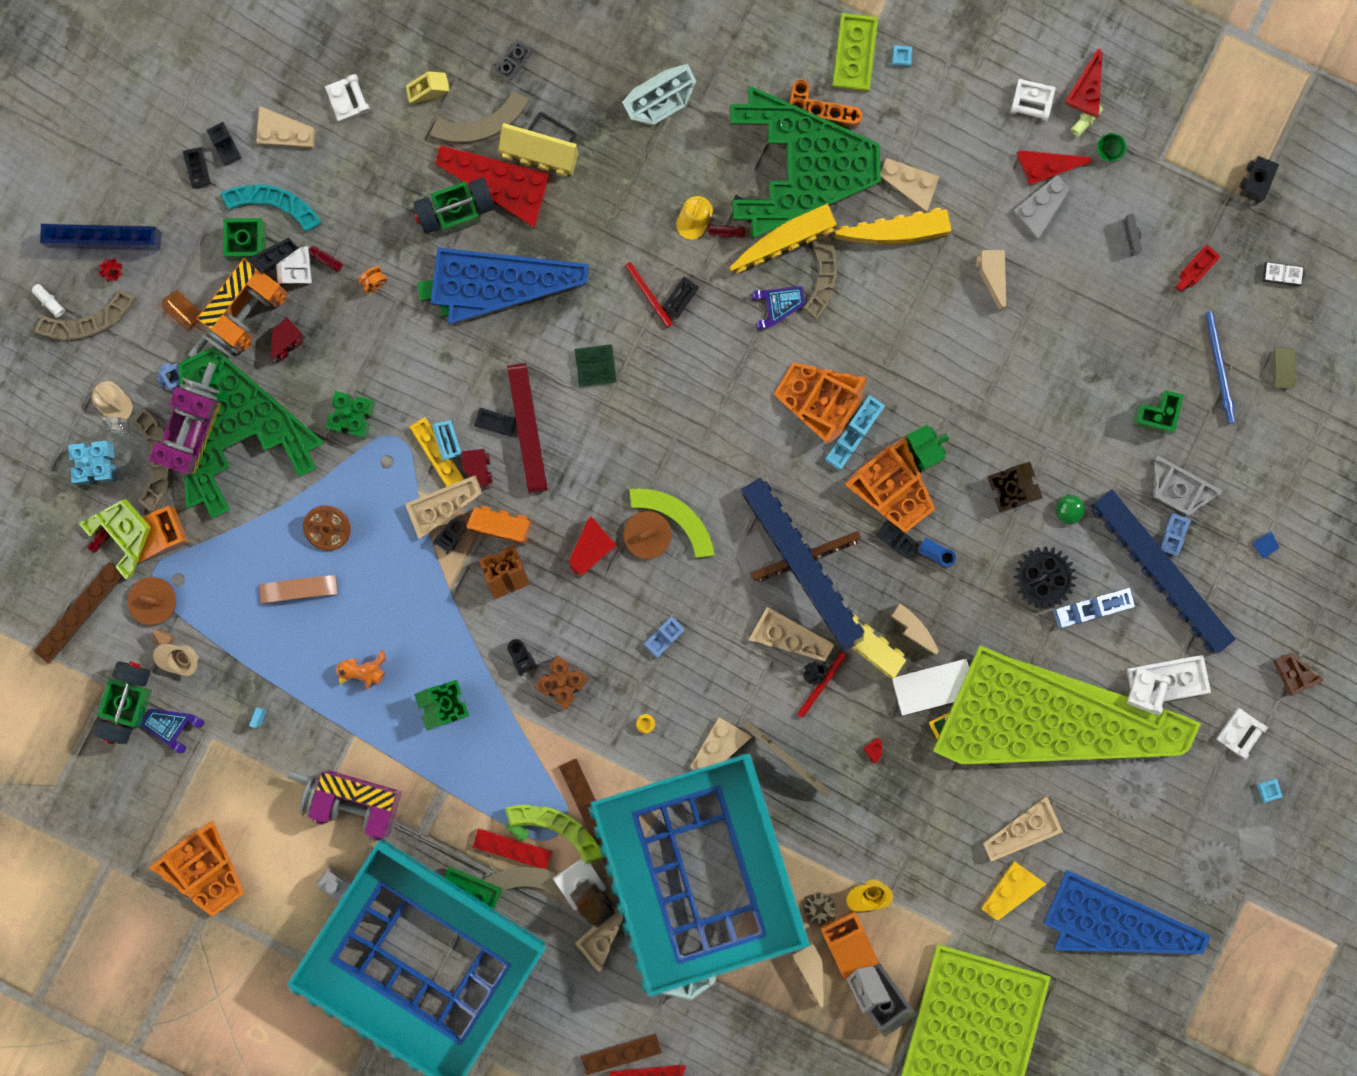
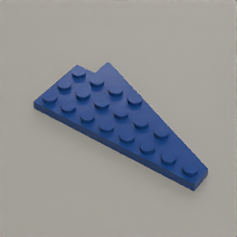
(491, 282)
(1109, 922)

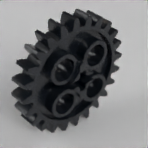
(1036, 562)

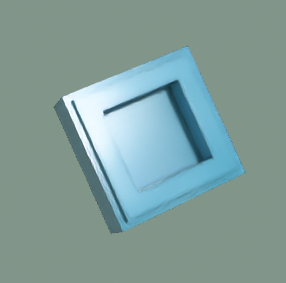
(902, 56)
(258, 717)
(1269, 790)

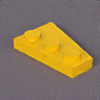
(1011, 891)

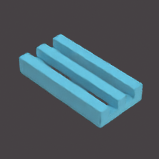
(451, 455)

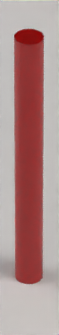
(648, 294)
(820, 687)

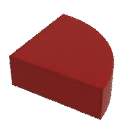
(874, 750)

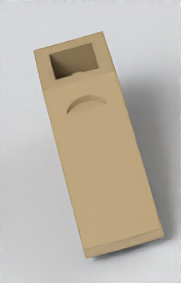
(812, 969)

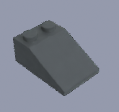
(894, 1013)

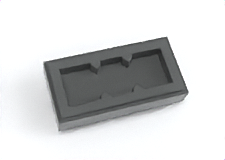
(1133, 234)

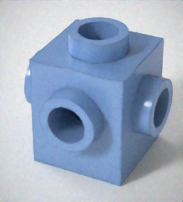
(163, 380)

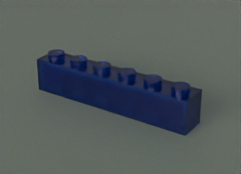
(100, 237)

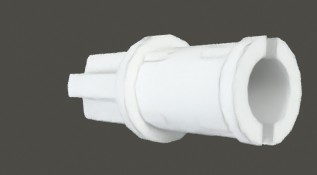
(48, 300)

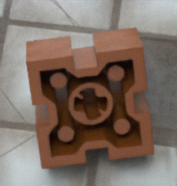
(504, 572)
(562, 682)

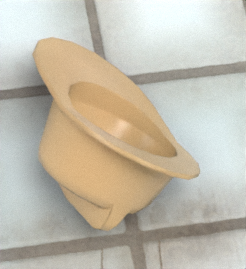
(112, 400)
(176, 659)

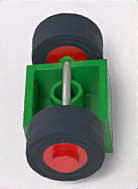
(454, 207)
(123, 703)

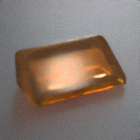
(181, 309)

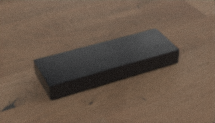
(271, 256)

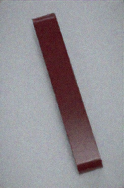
(527, 428)

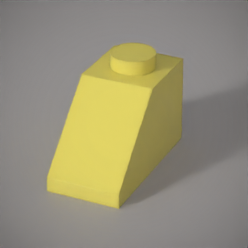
(427, 87)

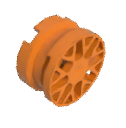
(372, 279)

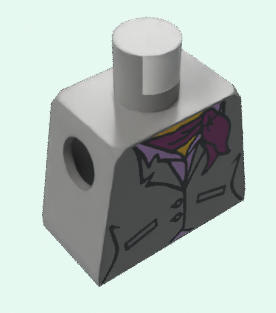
(333, 883)

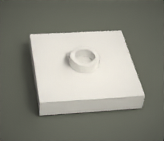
(574, 876)

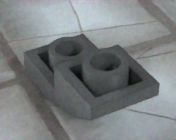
(514, 60)

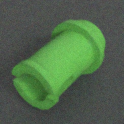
(519, 832)

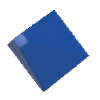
(1266, 544)

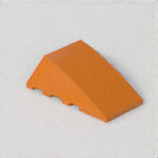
(821, 398)
(893, 486)
(201, 870)

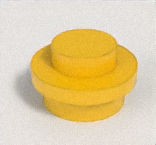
(645, 723)

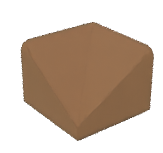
(161, 637)

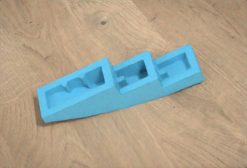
(854, 432)

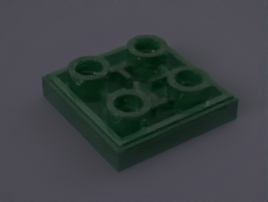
(595, 365)

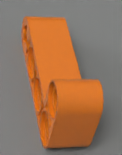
(825, 107)

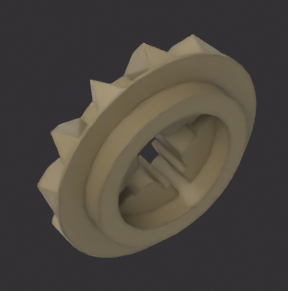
(810, 910)

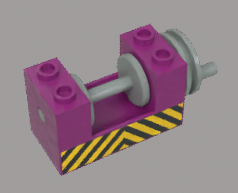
(189, 425)
(325, 798)

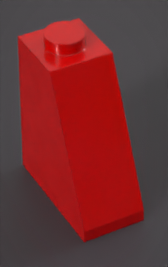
(590, 548)

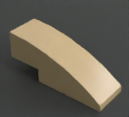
(914, 628)

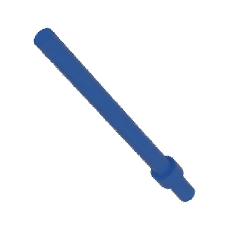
(1227, 403)

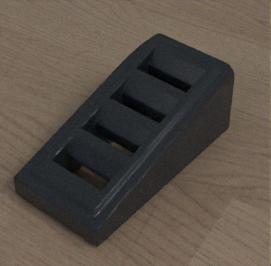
(187, 153)

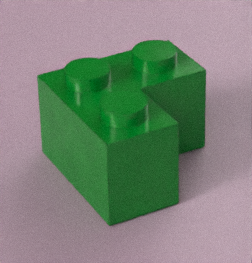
(1162, 417)

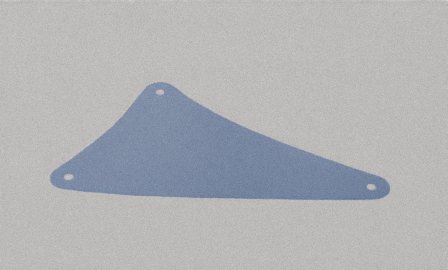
(385, 601)

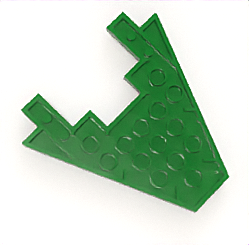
(821, 158)
(243, 413)

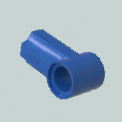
(935, 551)

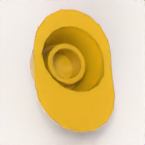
(694, 217)
(869, 896)

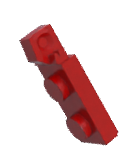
(1197, 268)

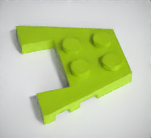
(126, 529)

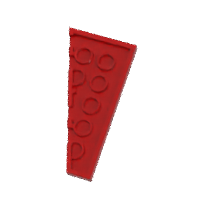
(514, 186)

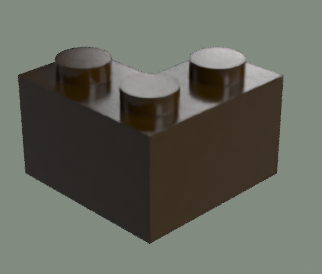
(592, 903)

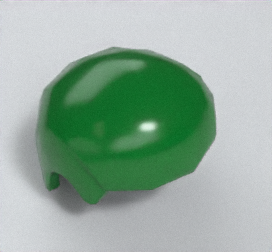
(1112, 147)
(1070, 509)

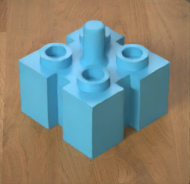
(92, 463)

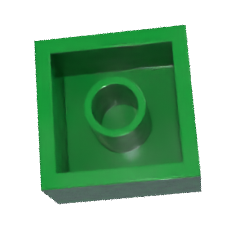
(243, 238)

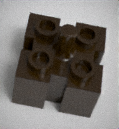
(1015, 487)

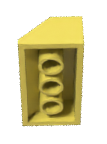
(538, 150)
(879, 653)

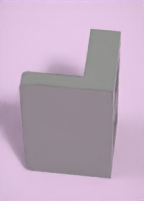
(867, 988)

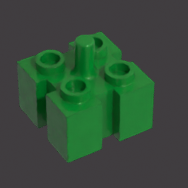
(350, 415)
(925, 449)
(441, 705)

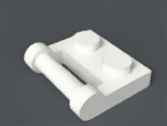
(1033, 93)
(341, 101)
(1142, 690)
(1235, 731)

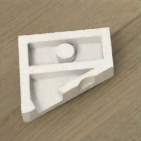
(294, 268)

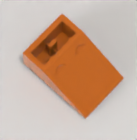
(164, 535)
(848, 943)

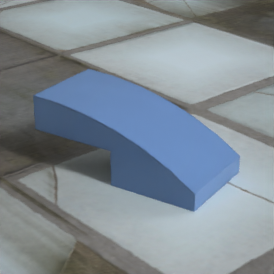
(1174, 534)
(663, 637)

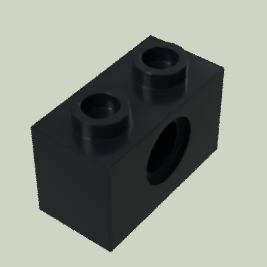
(1266, 171)

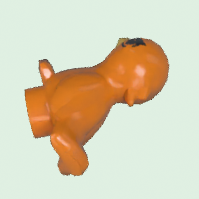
(367, 672)

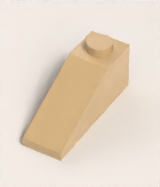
(992, 270)

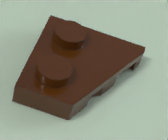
(1295, 674)

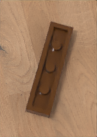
(621, 1054)

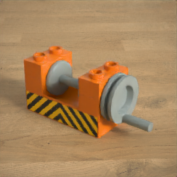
(233, 304)

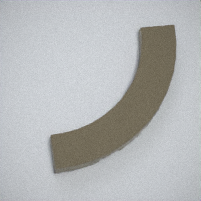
(483, 128)
(826, 278)
(90, 325)
(160, 475)
(786, 758)
(525, 876)

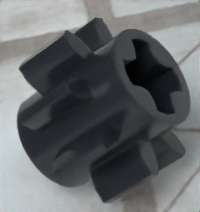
(814, 673)

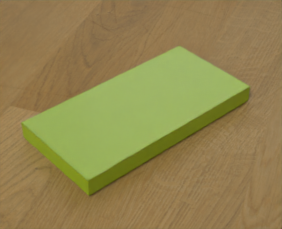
(855, 52)

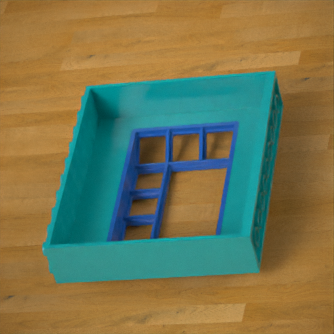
(640, 894)
(383, 1013)

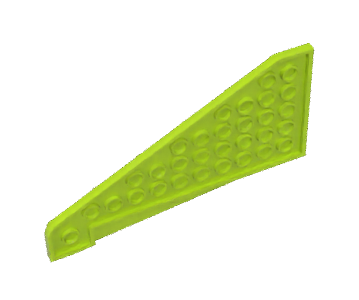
(1033, 715)

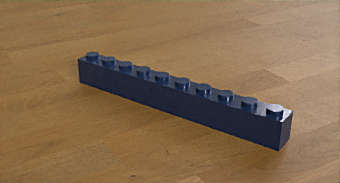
(802, 564)
(1163, 572)

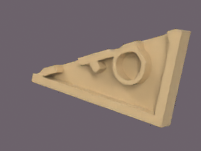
(598, 941)

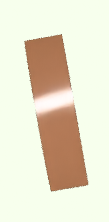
(298, 589)

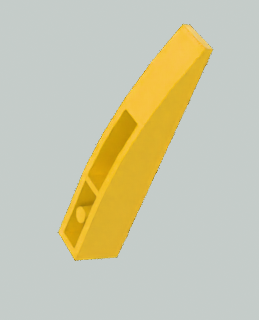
(899, 229)
(788, 237)

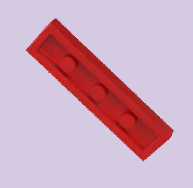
(512, 849)

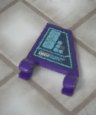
(779, 304)
(169, 725)

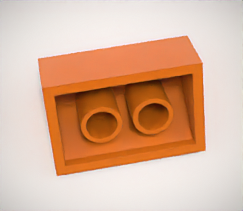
(499, 524)

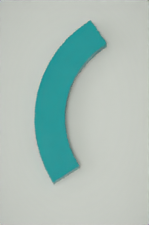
(275, 197)

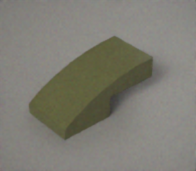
(1284, 367)

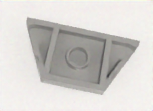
(1180, 488)

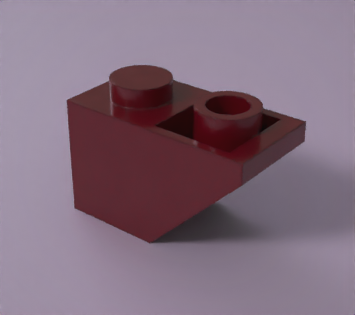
(284, 339)
(476, 464)

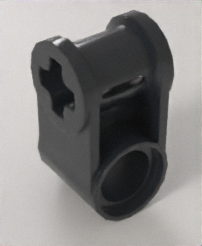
(450, 536)
(521, 658)

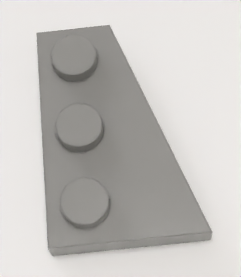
(1041, 206)

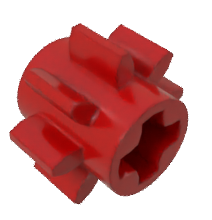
(113, 274)

